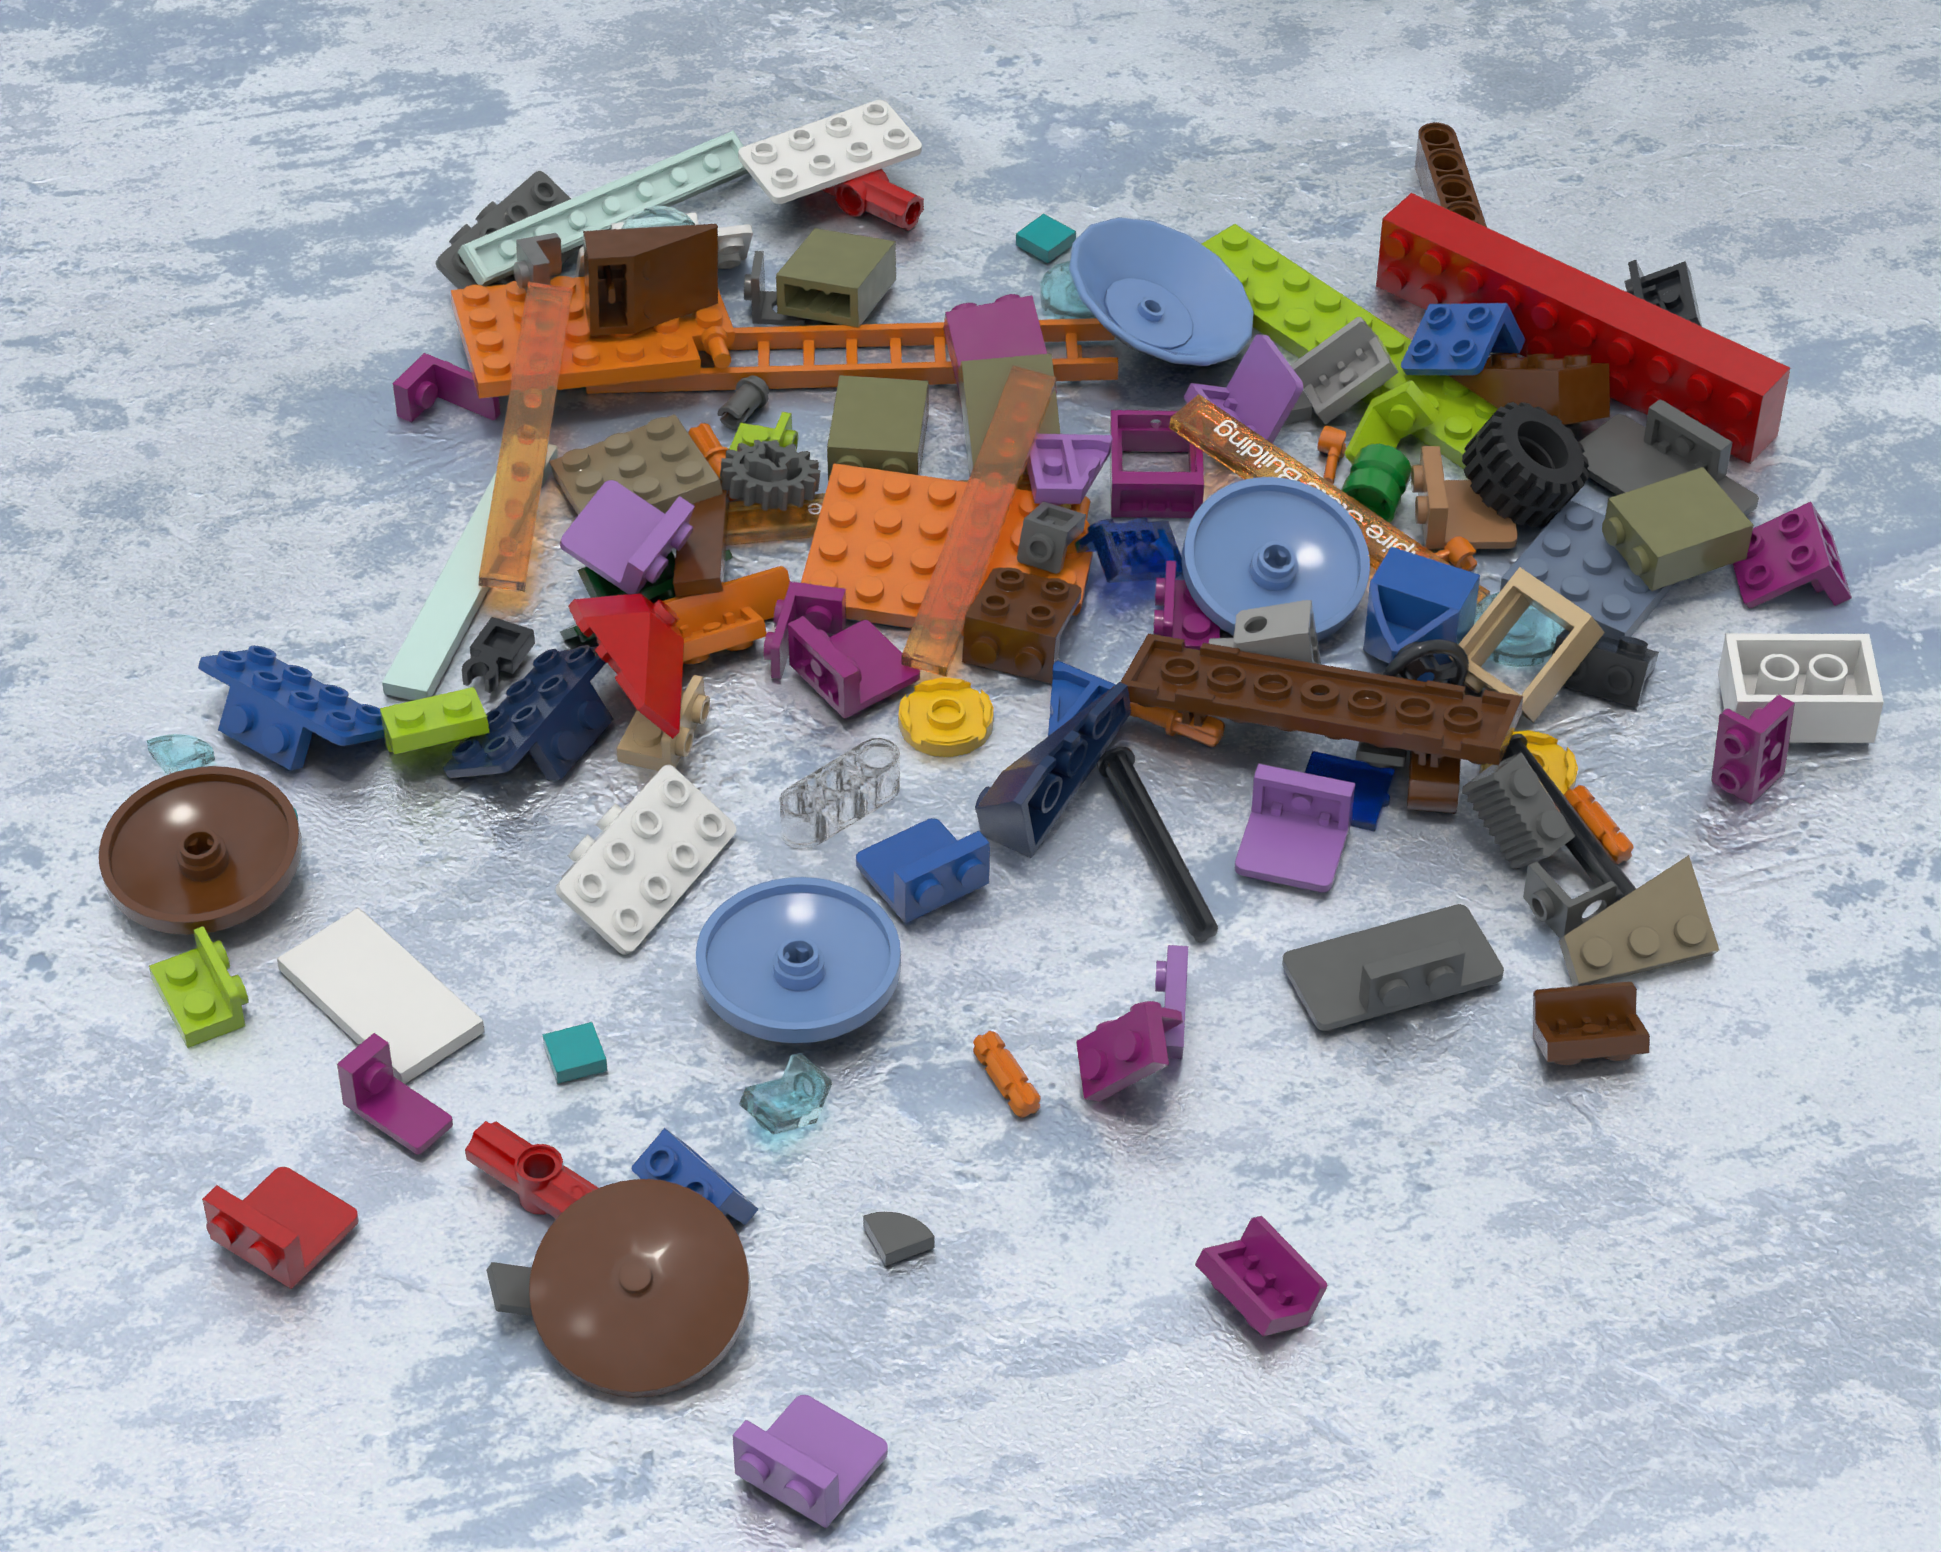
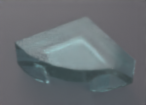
(180, 752)

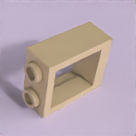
(1502, 615)

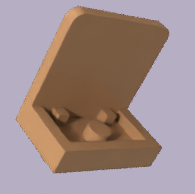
(1454, 509)

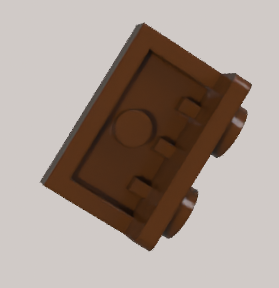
(1588, 1023)

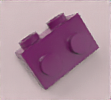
(1125, 1049)
(1264, 1278)

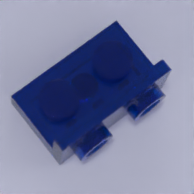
(1132, 549)

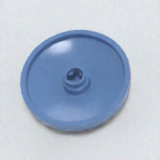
(1275, 546)
(798, 960)

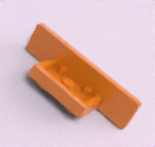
(729, 617)

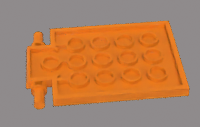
(491, 325)
(886, 532)

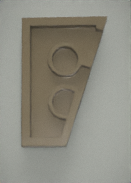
(1643, 931)

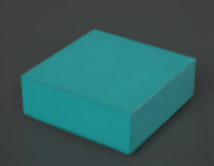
(1045, 238)
(575, 1052)

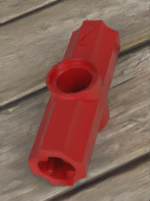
(879, 197)
(527, 1169)

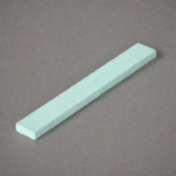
(660, 184)
(447, 610)

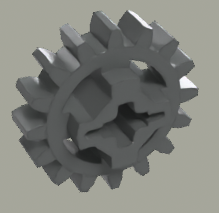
(770, 475)

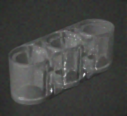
(839, 793)

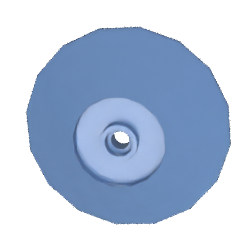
(1161, 292)

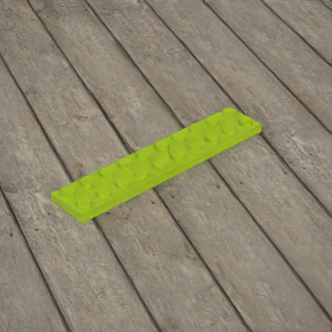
(1304, 312)

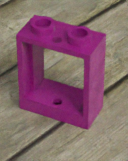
(1152, 493)

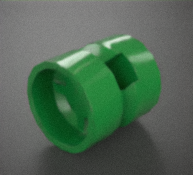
(1379, 479)

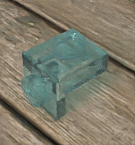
(791, 1100)

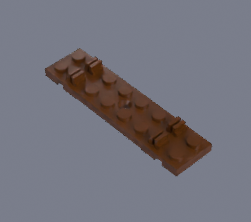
(1323, 700)

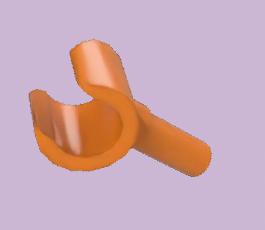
(1332, 443)
(1459, 553)

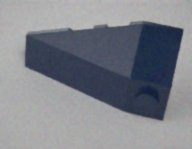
(1041, 783)

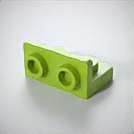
(200, 991)

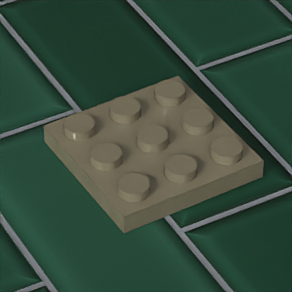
(650, 461)

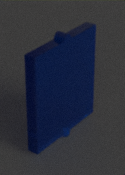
(1370, 785)

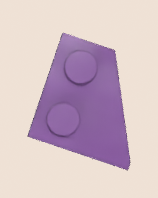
(1066, 466)
(1172, 979)

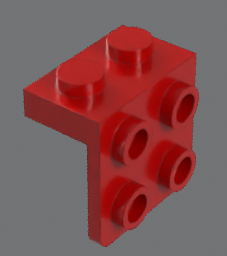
(280, 1225)

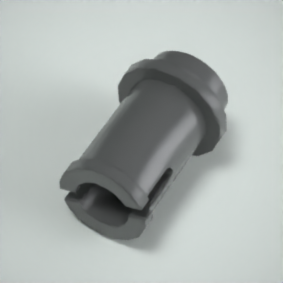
(749, 395)

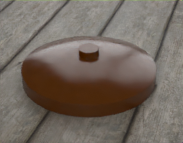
(200, 850)
(640, 1288)

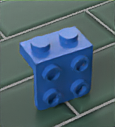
(1460, 338)
(925, 867)

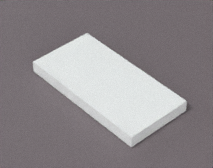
(381, 989)

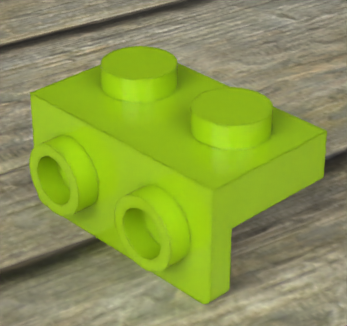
(433, 720)

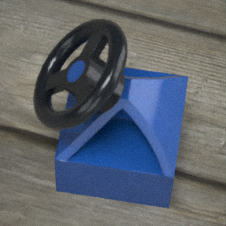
(1420, 616)

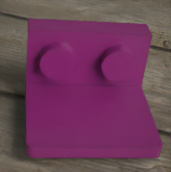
(1790, 554)
(849, 667)

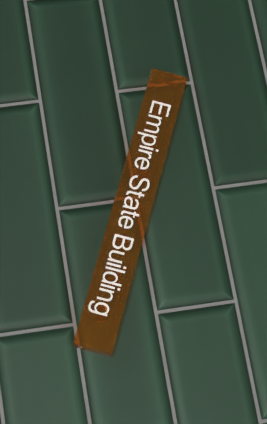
(1256, 457)

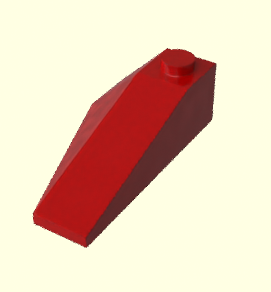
(643, 650)

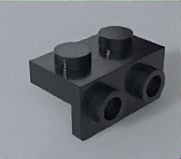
(1667, 289)
(1613, 669)

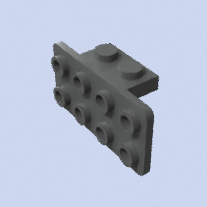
(531, 197)
(1632, 456)
(1392, 967)

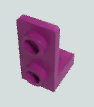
(433, 379)
(818, 604)
(385, 1101)

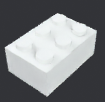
(1824, 674)

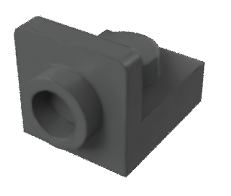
(1047, 534)

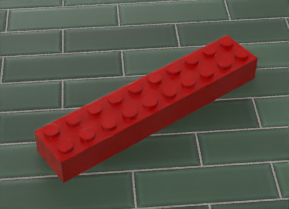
(1561, 311)

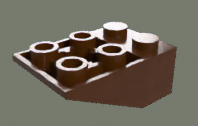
(648, 276)
(1562, 386)

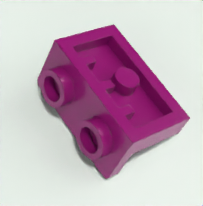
(1181, 614)
(1752, 750)

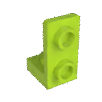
(1392, 418)

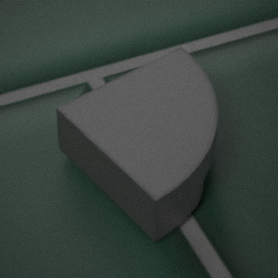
(897, 1235)

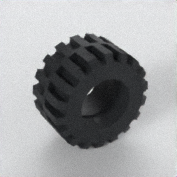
(1525, 464)

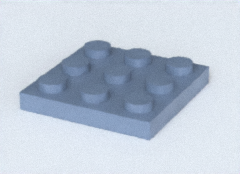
(1589, 571)

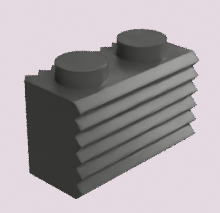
(1518, 811)

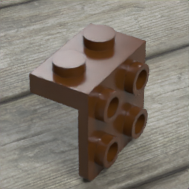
(1018, 623)

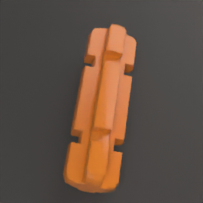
(1600, 823)
(1006, 1074)

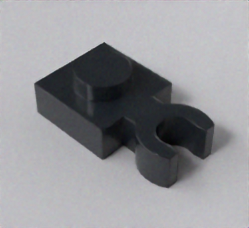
(497, 648)

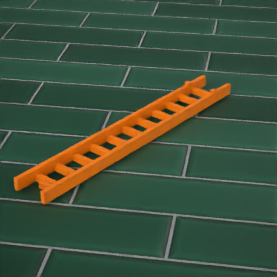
(870, 335)

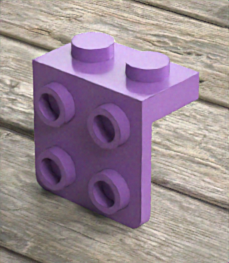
(1259, 391)
(626, 536)
(1295, 828)
(808, 1458)

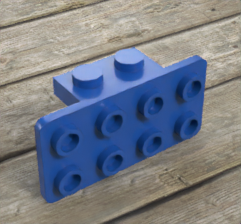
(281, 705)

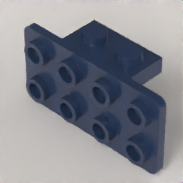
(546, 713)

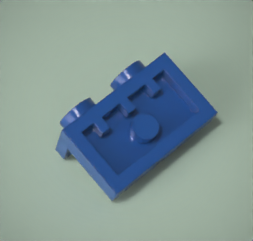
(678, 1163)

